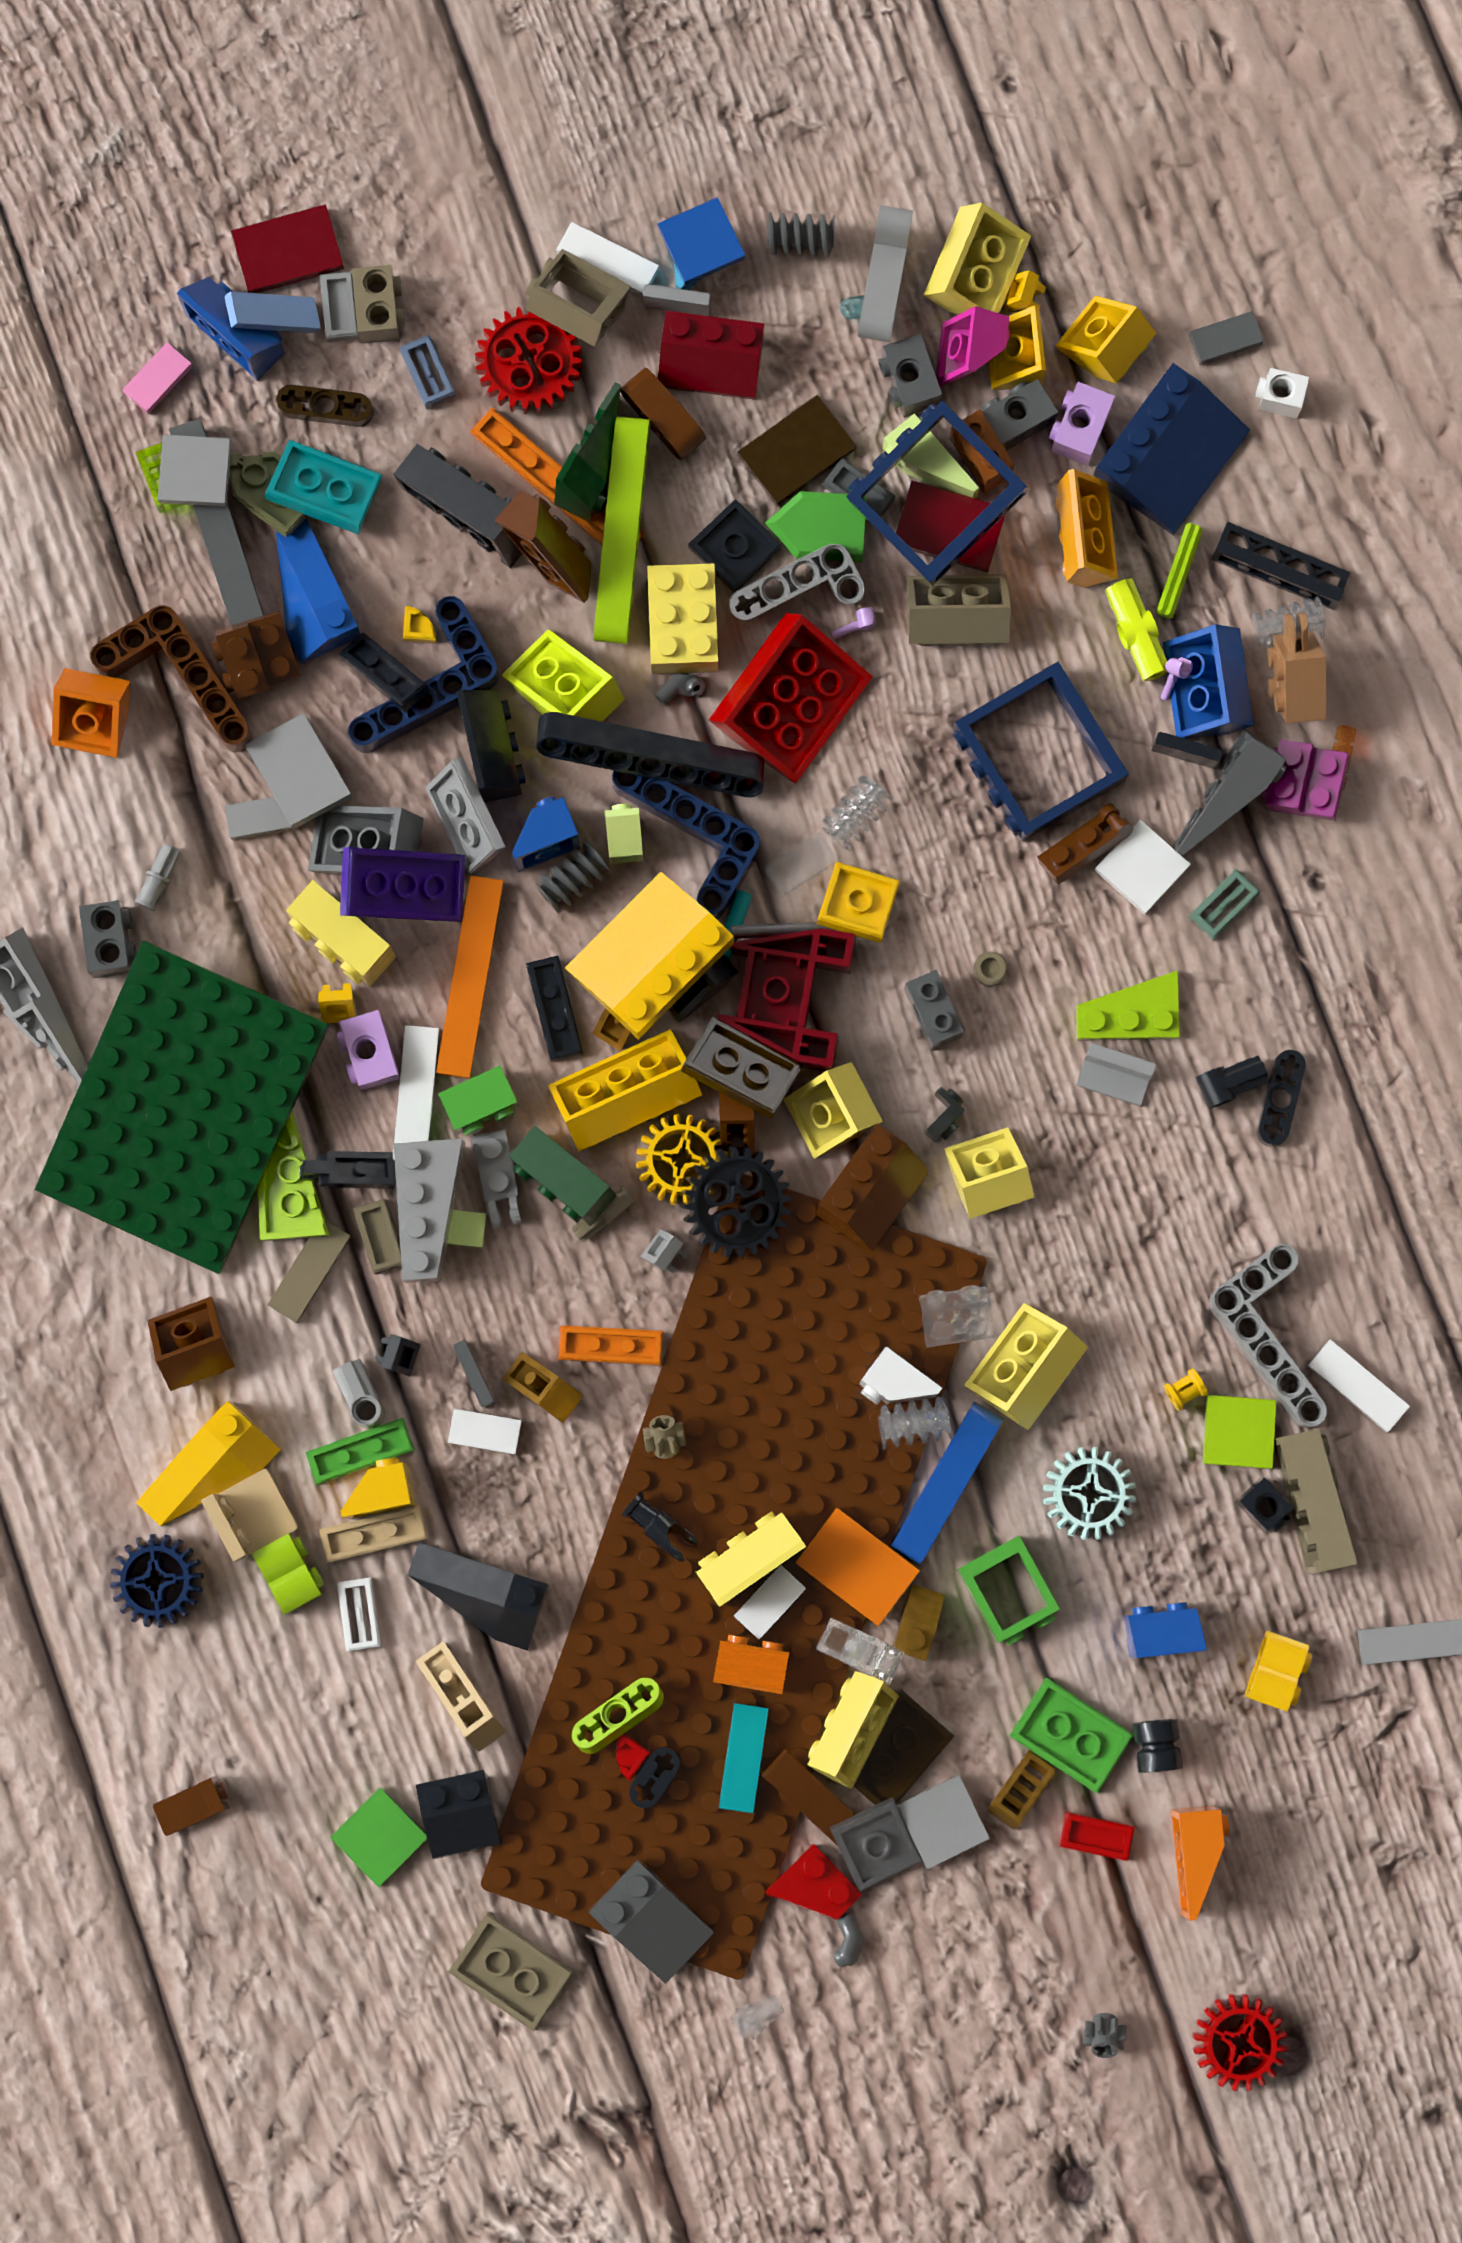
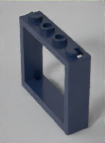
(975, 530)
(1085, 724)

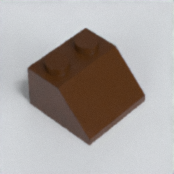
(190, 1344)

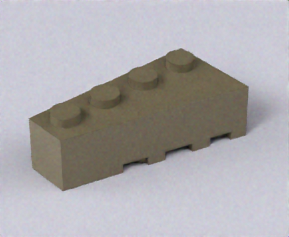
(1315, 1502)

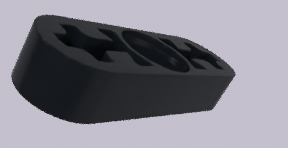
(1295, 1076)

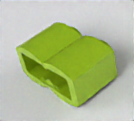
(288, 1572)

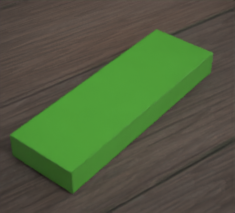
(359, 1451)

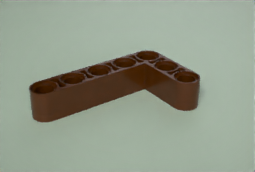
(187, 667)

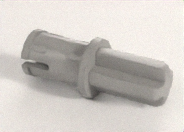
(158, 877)

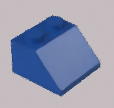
(546, 834)
(1164, 1632)

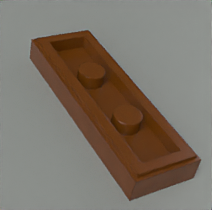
(806, 1793)

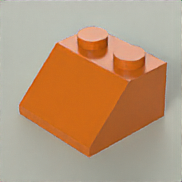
(90, 712)

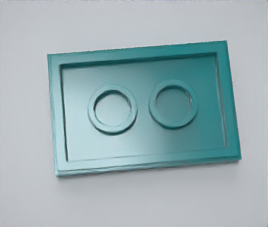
(323, 486)

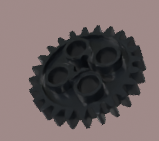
(744, 1231)

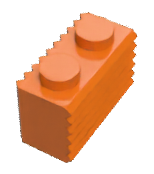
(750, 1665)

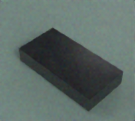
(1187, 750)

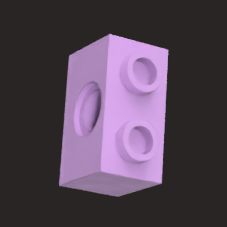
(1077, 442)
(364, 1030)

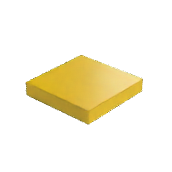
(858, 902)

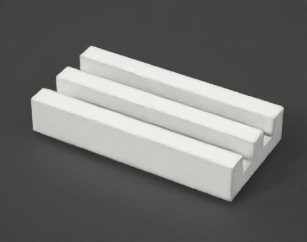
(363, 1643)

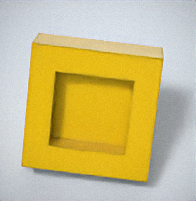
(1022, 290)
(336, 1004)

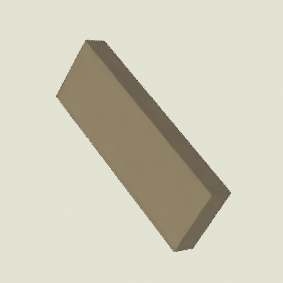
(308, 1273)

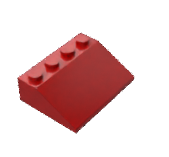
(791, 696)

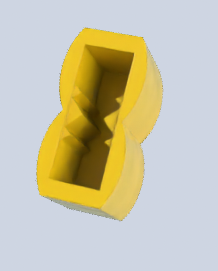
(1278, 1671)

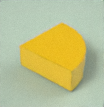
(418, 627)

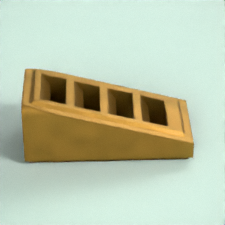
(1003, 1813)

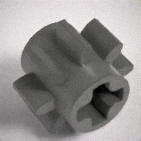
(1104, 2035)

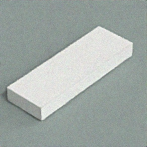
(609, 257)
(1358, 1386)

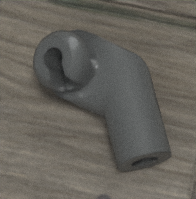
(852, 1942)

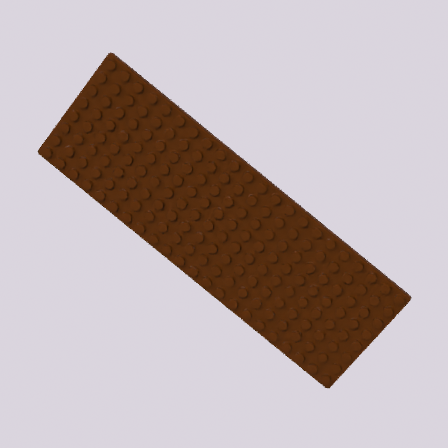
(770, 1423)

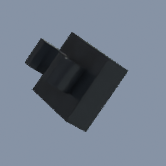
(399, 1354)

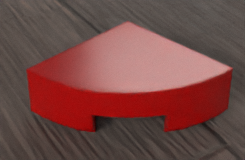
(630, 1755)

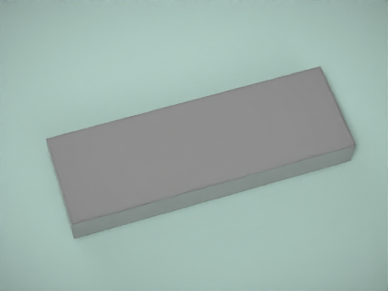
(1410, 1641)

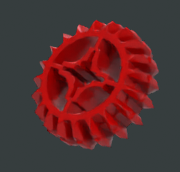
(1232, 2056)

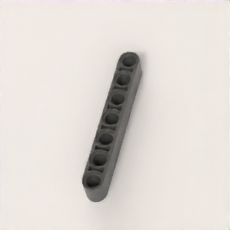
(225, 549)

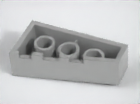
(425, 1199)

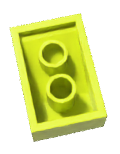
(563, 680)

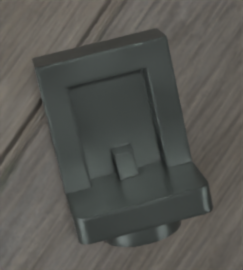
(946, 1123)

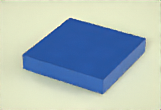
(701, 241)

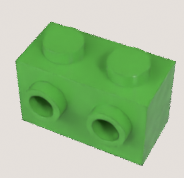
(479, 1101)

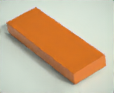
(610, 1345)

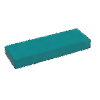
(743, 1758)

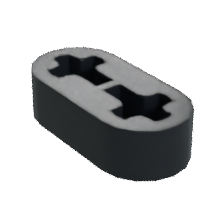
(661, 1782)

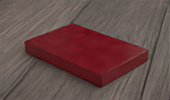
(287, 249)
(937, 517)

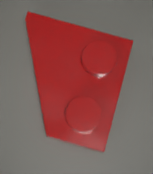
(815, 1885)

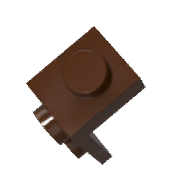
(192, 1805)

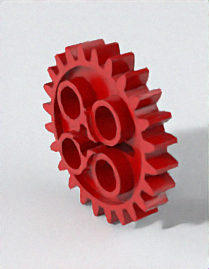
(501, 372)

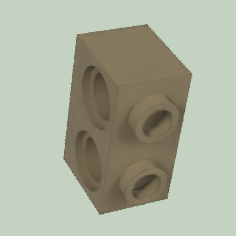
(372, 304)

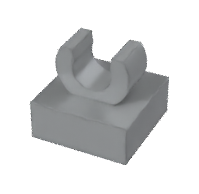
(662, 1251)

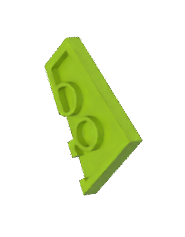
(1133, 1013)

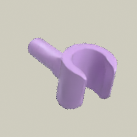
(865, 621)
(1176, 668)

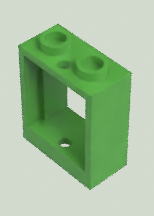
(1039, 1618)

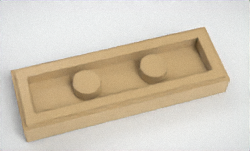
(373, 1533)

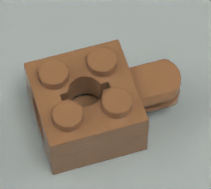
(1297, 672)

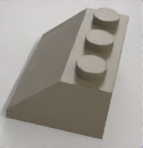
(958, 610)

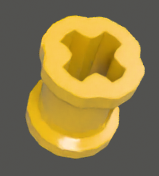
(1185, 1389)

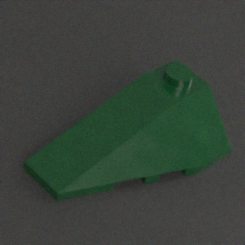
(584, 475)

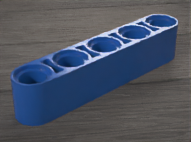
(946, 1483)

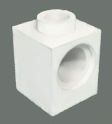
(1292, 383)

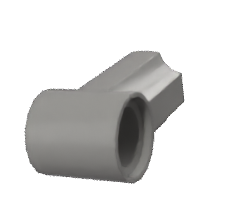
(358, 1392)

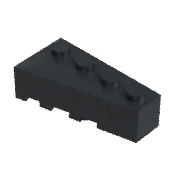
(462, 499)

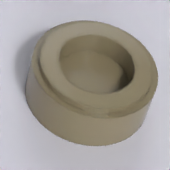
(990, 968)

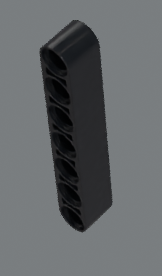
(650, 754)

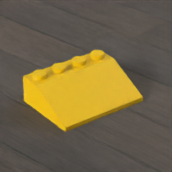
(650, 954)

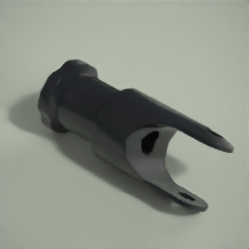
(657, 1525)

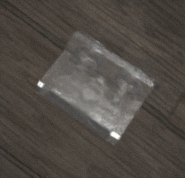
(956, 1316)

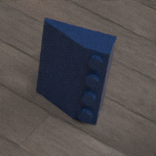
(1172, 449)

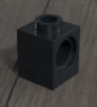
(1249, 1504)

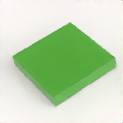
(379, 1837)

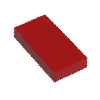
(1096, 1836)

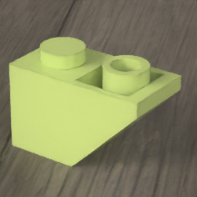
(624, 834)

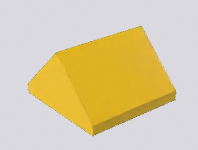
(1023, 354)

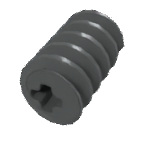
(801, 234)
(572, 877)

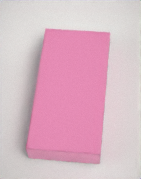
(157, 378)

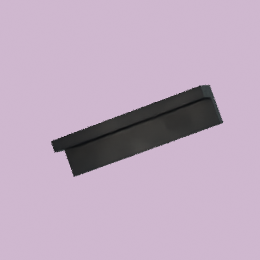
(1277, 572)

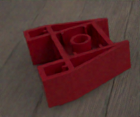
(780, 989)

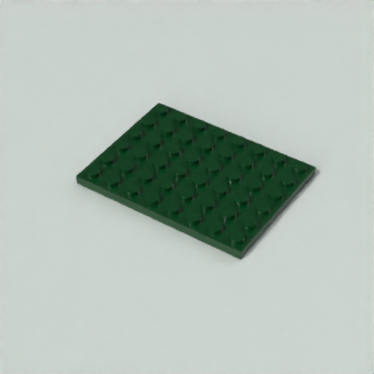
(181, 1107)

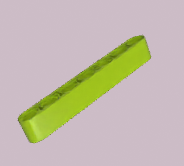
(621, 530)

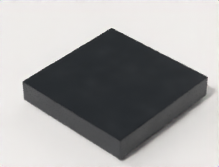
(735, 546)

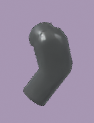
(682, 685)

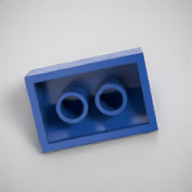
(251, 348)
(1217, 691)

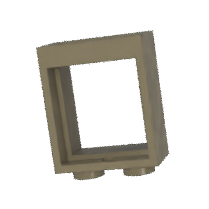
(586, 279)

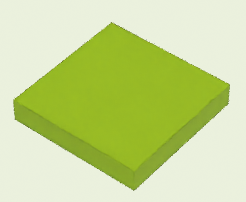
(1239, 1432)

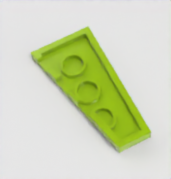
(287, 1204)

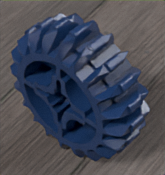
(160, 1596)

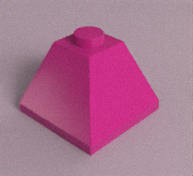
(970, 342)

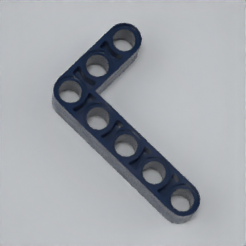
(442, 701)
(696, 827)

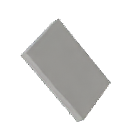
(298, 771)
(465, 816)

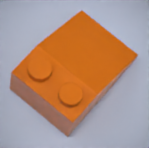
(1198, 1847)

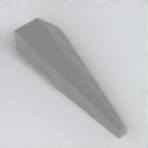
(33, 1005)

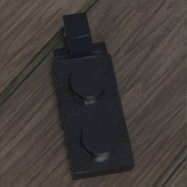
(351, 1170)

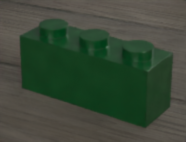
(561, 1177)

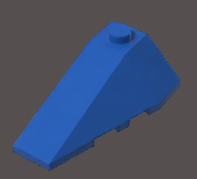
(312, 600)

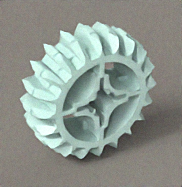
(1090, 1476)

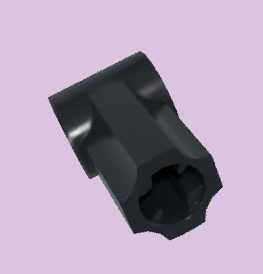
(1224, 1084)

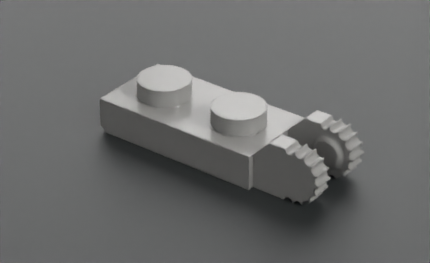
(497, 1174)

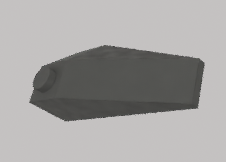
(1246, 774)

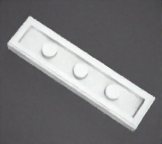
(416, 1084)

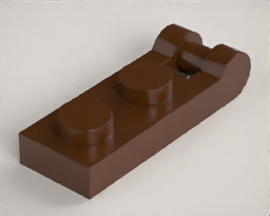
(1085, 844)

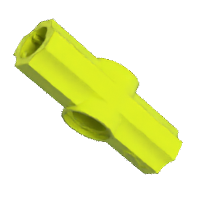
(1137, 629)

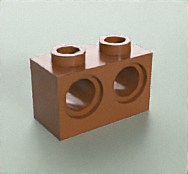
(981, 470)

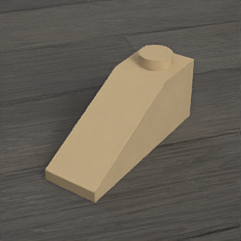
(461, 1697)

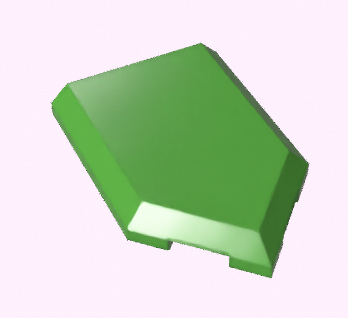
(818, 520)

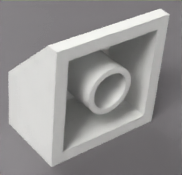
(896, 1381)

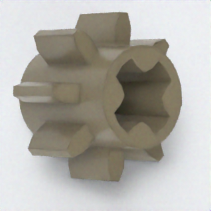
(664, 1436)

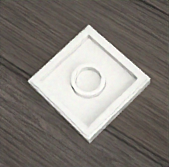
(1142, 867)

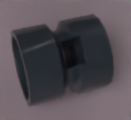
(1157, 1745)

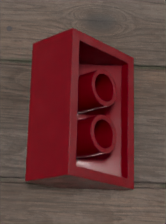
(711, 354)

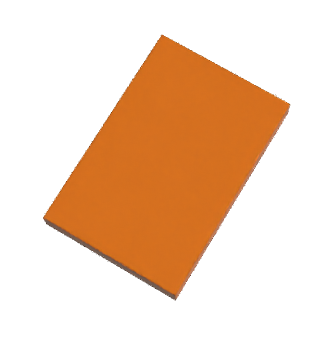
(857, 1567)

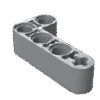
(885, 273)
(792, 587)

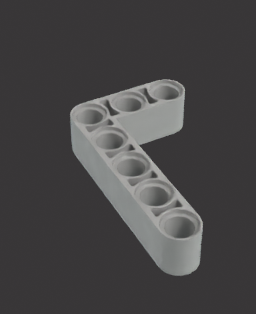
(1264, 1337)

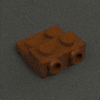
(255, 654)

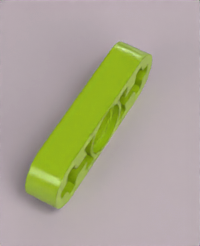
(603, 1712)

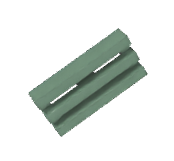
(1204, 925)

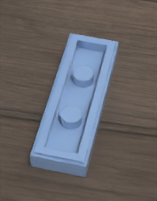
(272, 312)

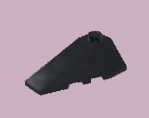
(489, 1597)

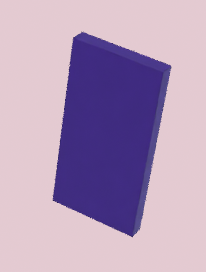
(402, 884)

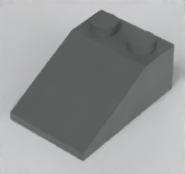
(361, 828)
(651, 1921)

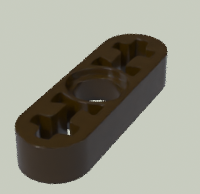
(333, 417)

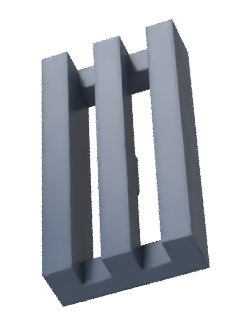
(438, 396)

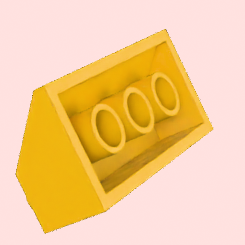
(624, 1090)

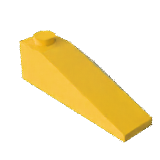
(215, 1459)

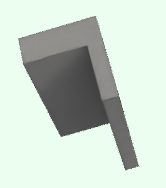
(1115, 1074)

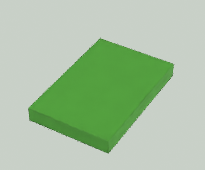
(1071, 1735)

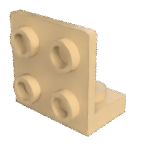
(250, 1515)

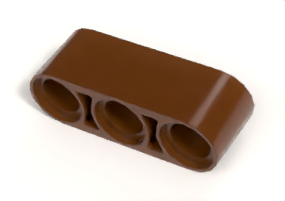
(666, 415)

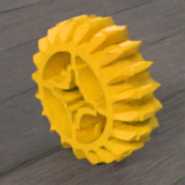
(666, 1156)

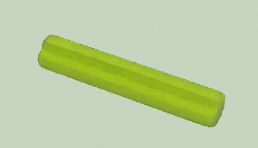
(1179, 570)

